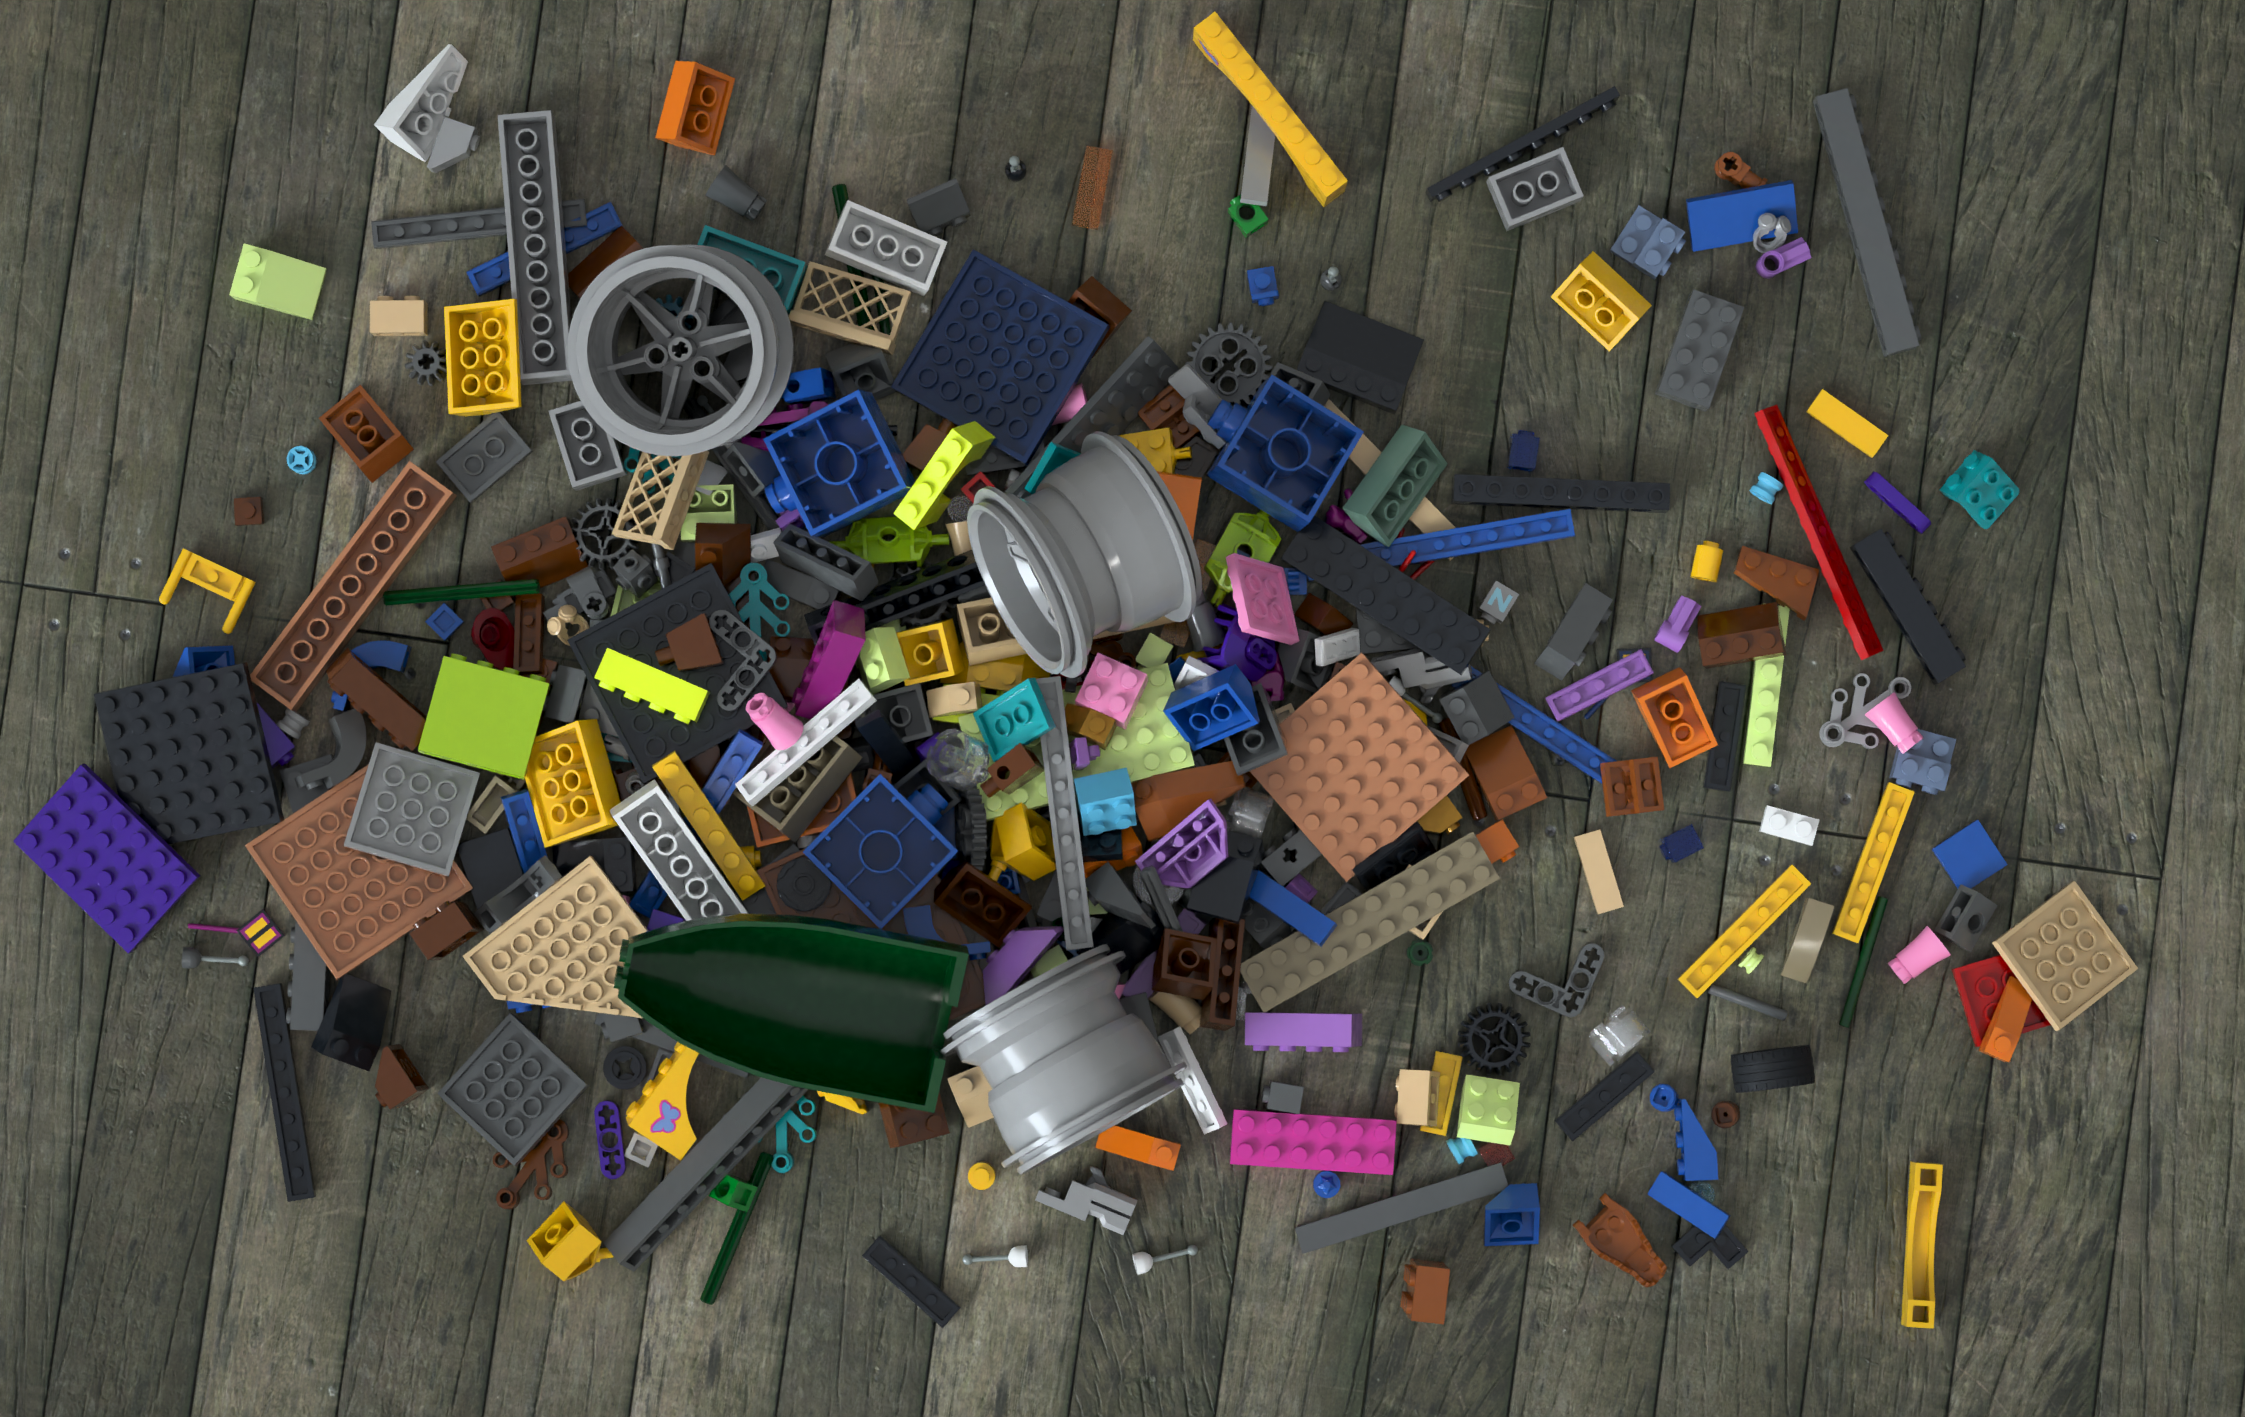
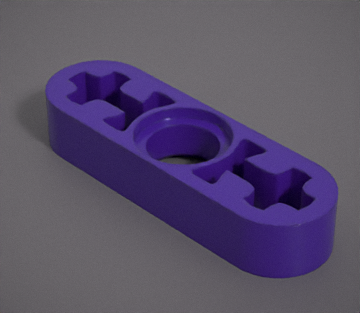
(1897, 502)
(618, 1131)

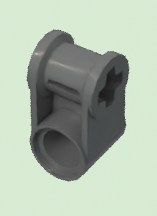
(587, 589)

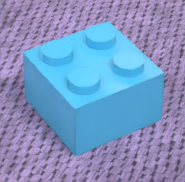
(1105, 802)

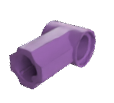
(1784, 258)
(1675, 629)

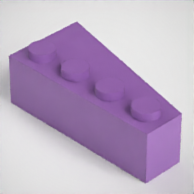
(1303, 1029)

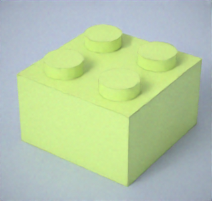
(1488, 1109)

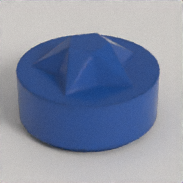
(1664, 1097)
(1326, 1184)

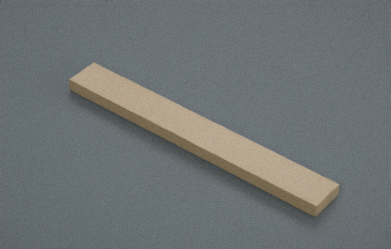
(1426, 516)

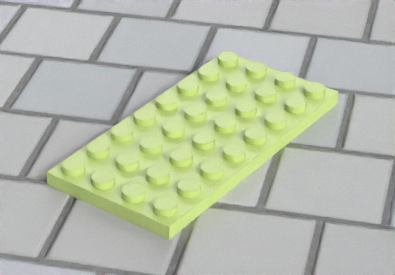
(1145, 748)

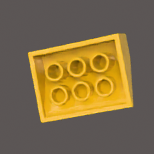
(482, 357)
(571, 783)

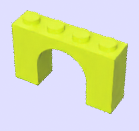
(926, 499)

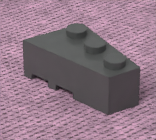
(1575, 631)

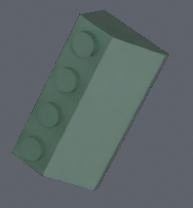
(1395, 484)

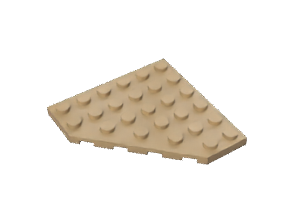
(562, 946)

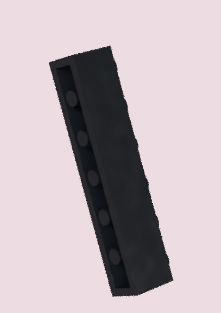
(1908, 607)

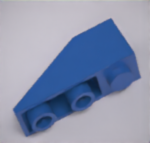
(1697, 1152)

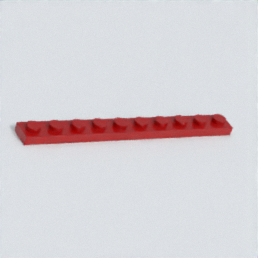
(1818, 532)

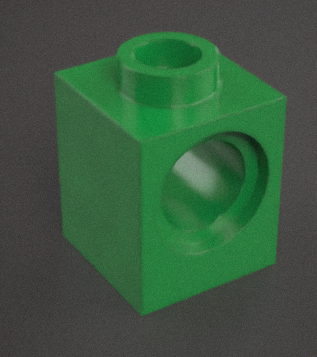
(1249, 226)
(734, 1192)

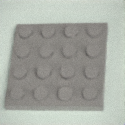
(412, 809)

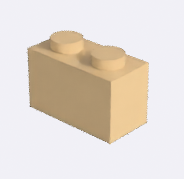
(399, 317)
(1417, 1097)

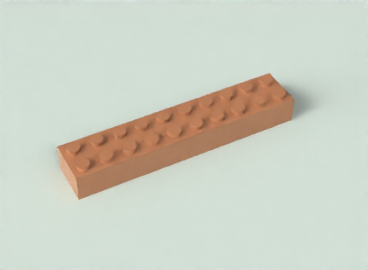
(352, 586)

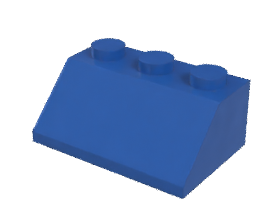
(1213, 707)

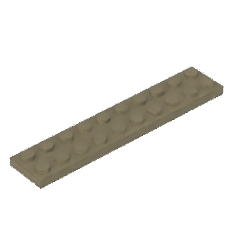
(1370, 921)

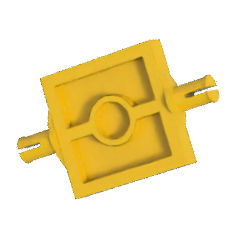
(1158, 448)

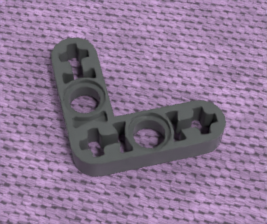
(749, 652)
(1561, 994)

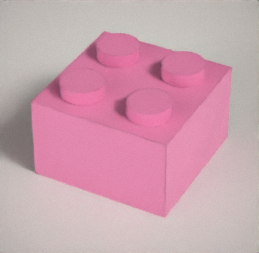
(1112, 689)

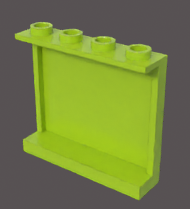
(484, 716)

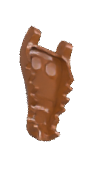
(1620, 1240)

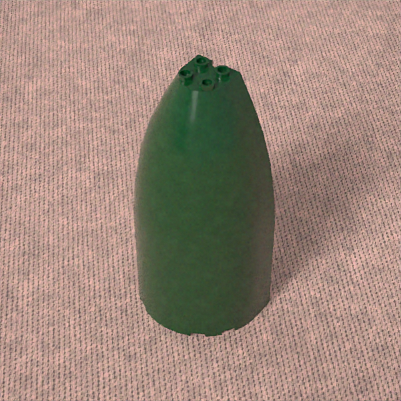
(802, 1000)

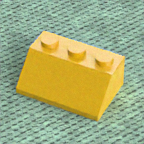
(1601, 300)

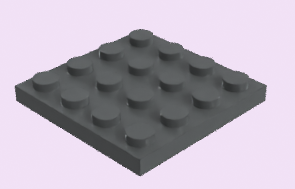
(513, 1089)

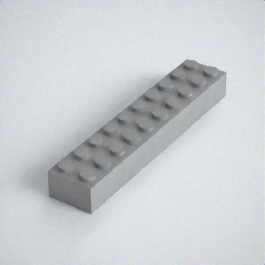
(536, 244)

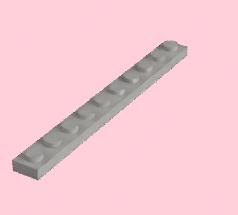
(1065, 821)

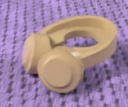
(566, 614)

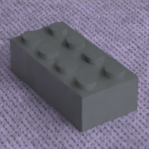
(1699, 350)

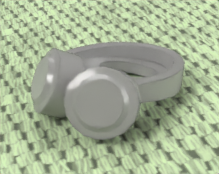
(1768, 222)

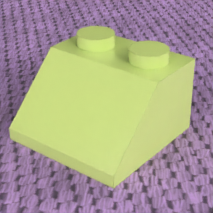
(881, 660)

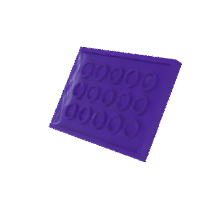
(106, 858)

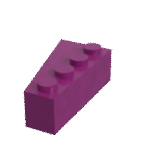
(831, 659)

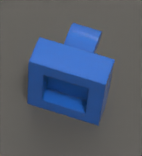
(1296, 581)

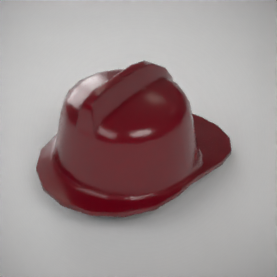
(494, 637)

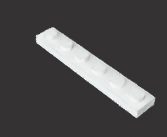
(814, 736)

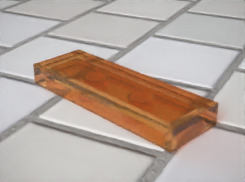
(1092, 187)

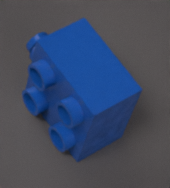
(1281, 451)
(837, 465)
(883, 848)

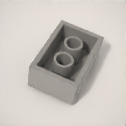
(1534, 189)
(586, 448)

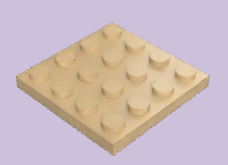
(2065, 955)

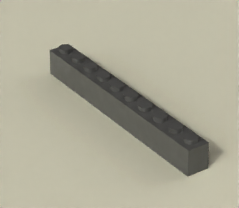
(1866, 222)
(701, 1171)

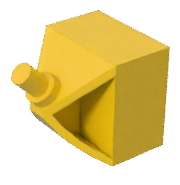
(1022, 843)
(567, 1243)

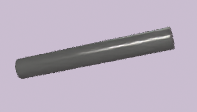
(1748, 1002)

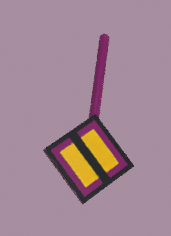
(258, 932)

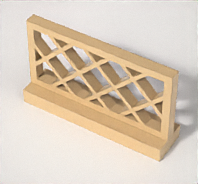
(837, 327)
(677, 496)

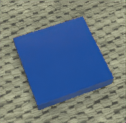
(1969, 856)

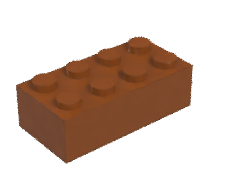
(1425, 1291)

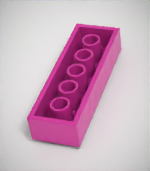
(1313, 1141)

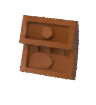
(1166, 412)
(1632, 786)

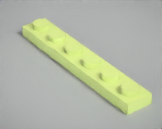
(1764, 705)

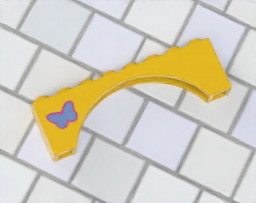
(1232, 59)
(662, 1107)

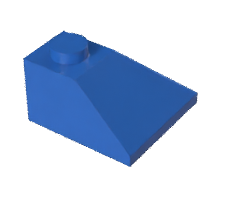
(204, 658)
(1513, 1216)

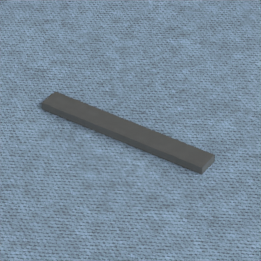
(458, 226)
(1401, 1208)

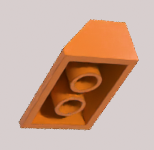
(695, 107)

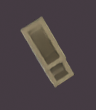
(489, 805)
(1807, 940)

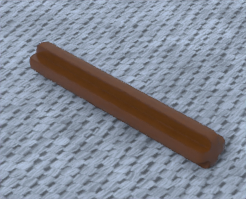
(1468, 785)

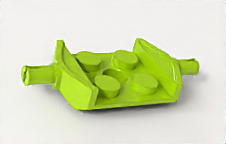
(1246, 530)
(908, 545)

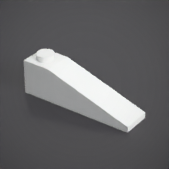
(419, 109)

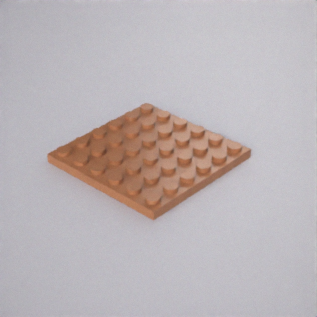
(1358, 767)
(342, 896)

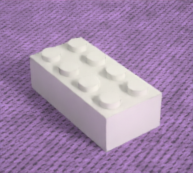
(885, 248)

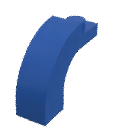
(376, 655)
(919, 923)

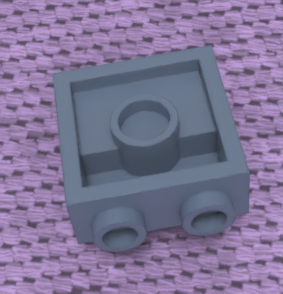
(1648, 243)
(1925, 763)

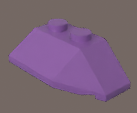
(1189, 848)
(1016, 959)

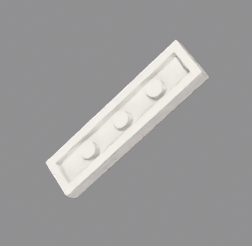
(1195, 1084)

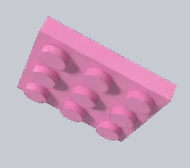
(1262, 599)

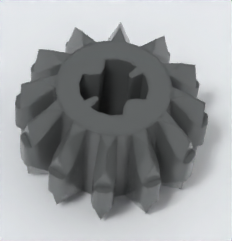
(420, 357)

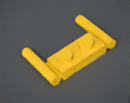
(212, 577)

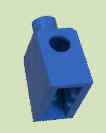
(814, 384)

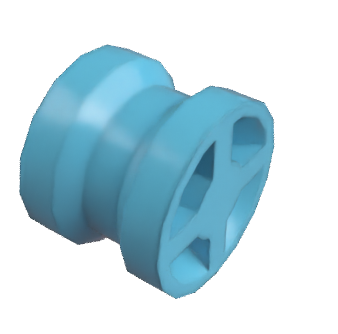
(298, 456)
(1766, 488)
(1461, 1148)

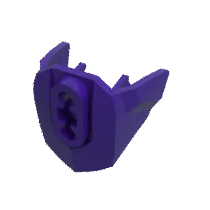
(1241, 649)

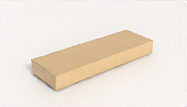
(1598, 871)

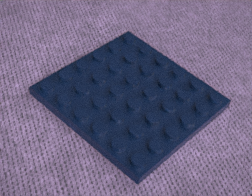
(1000, 356)

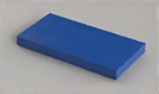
(1734, 215)

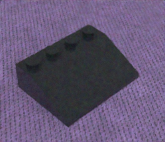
(1360, 357)

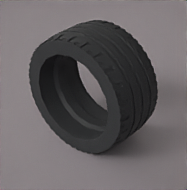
(1772, 1068)

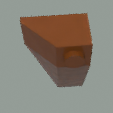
(1172, 796)

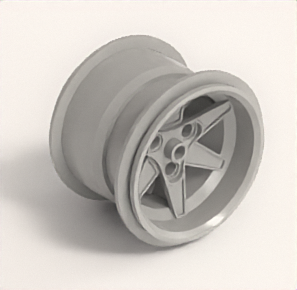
(599, 371)
(1085, 553)
(1063, 1058)

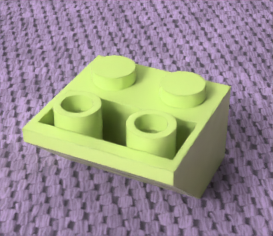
(713, 508)

